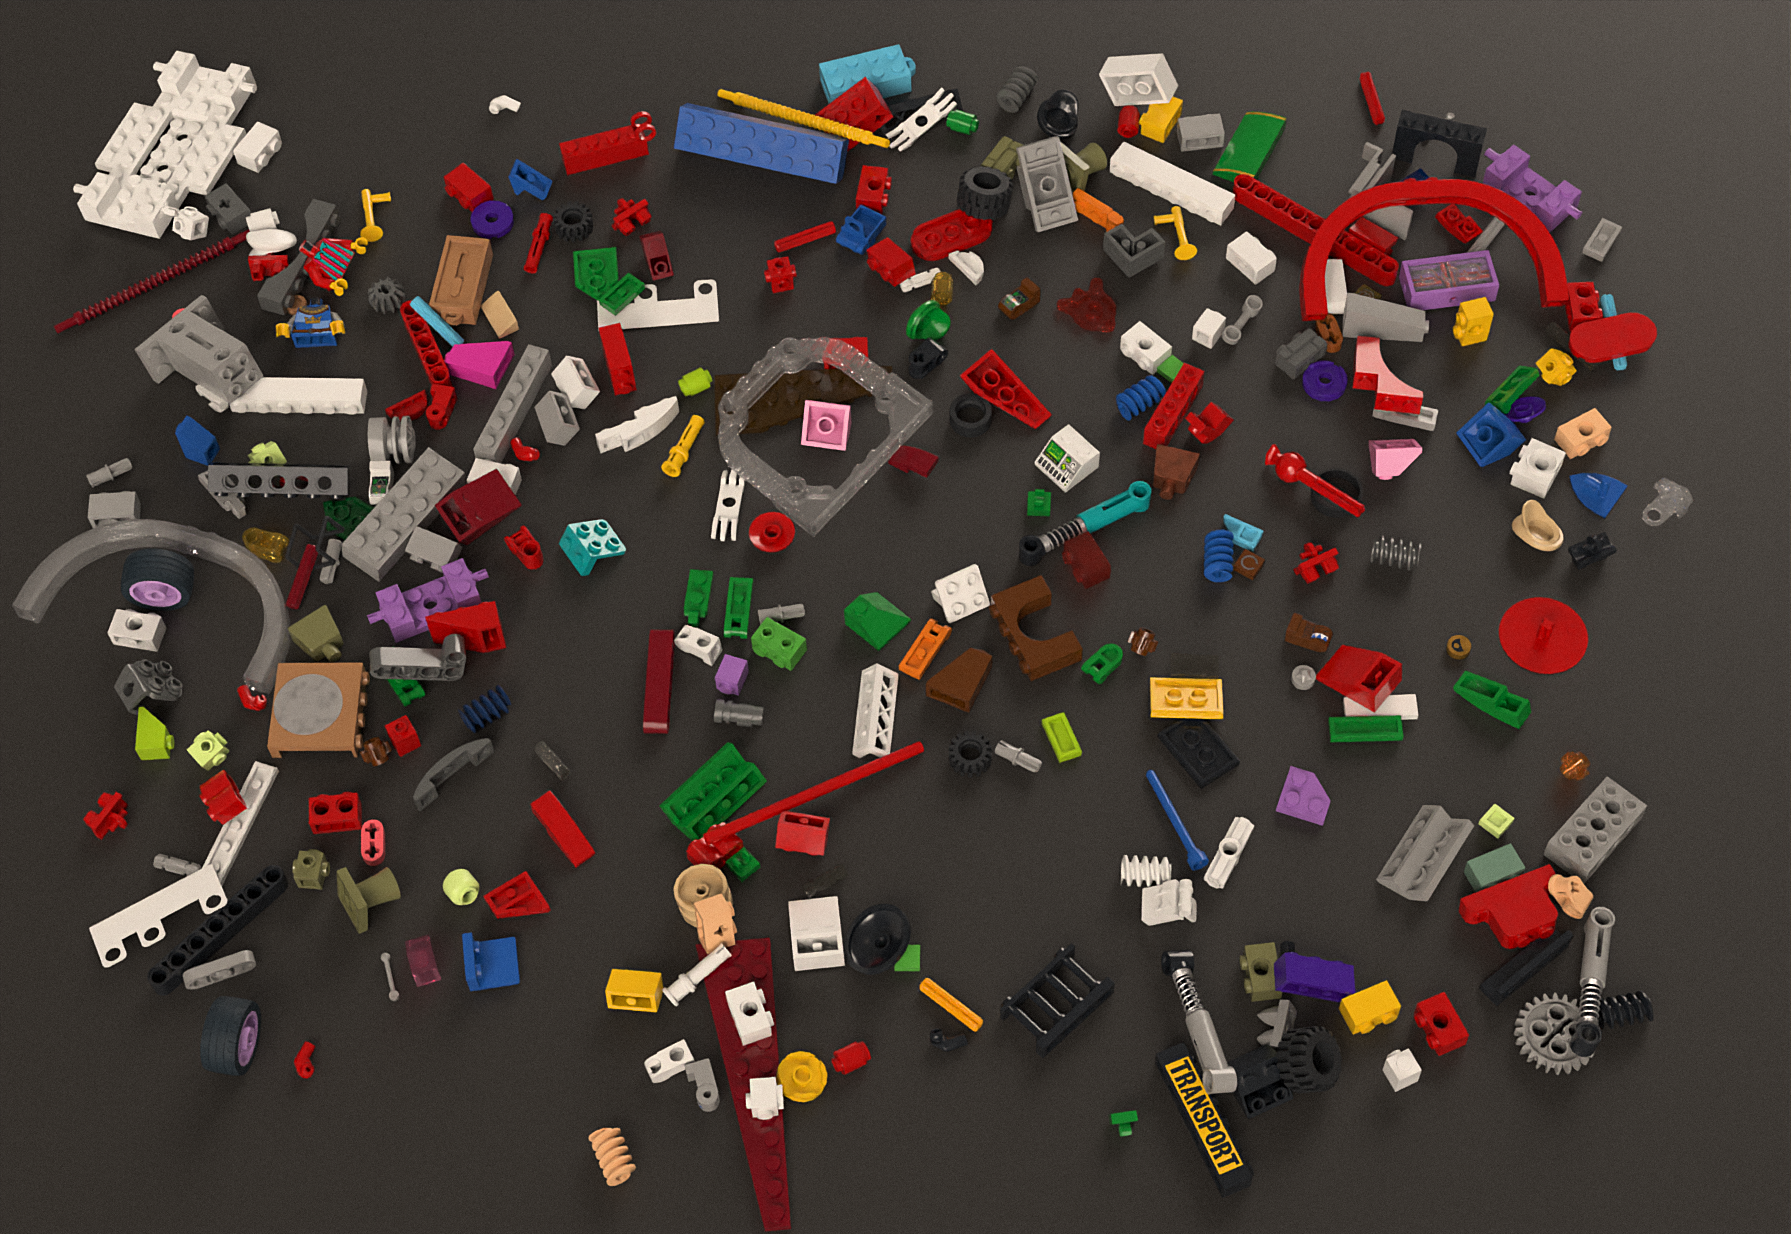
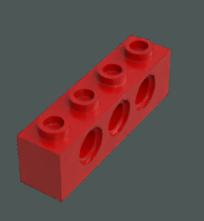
(1174, 406)

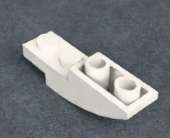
(647, 424)

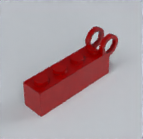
(607, 146)

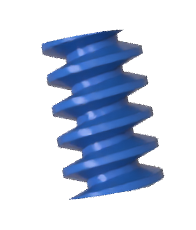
(1139, 396)
(1218, 555)

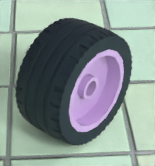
(157, 579)
(230, 1035)

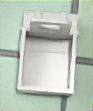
(1168, 902)

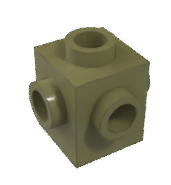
(310, 869)

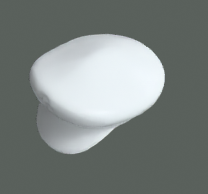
(269, 241)

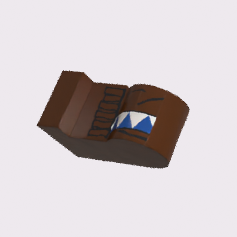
(1308, 634)

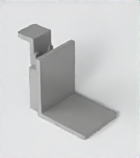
(1392, 219)

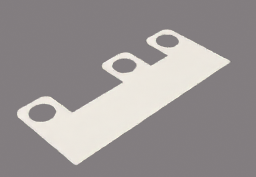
(664, 313)
(149, 911)

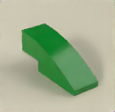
(1493, 699)

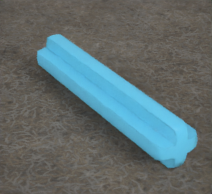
(436, 321)

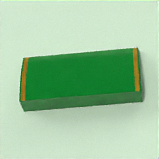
(1251, 145)

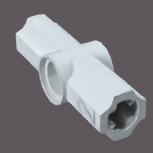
(1223, 863)

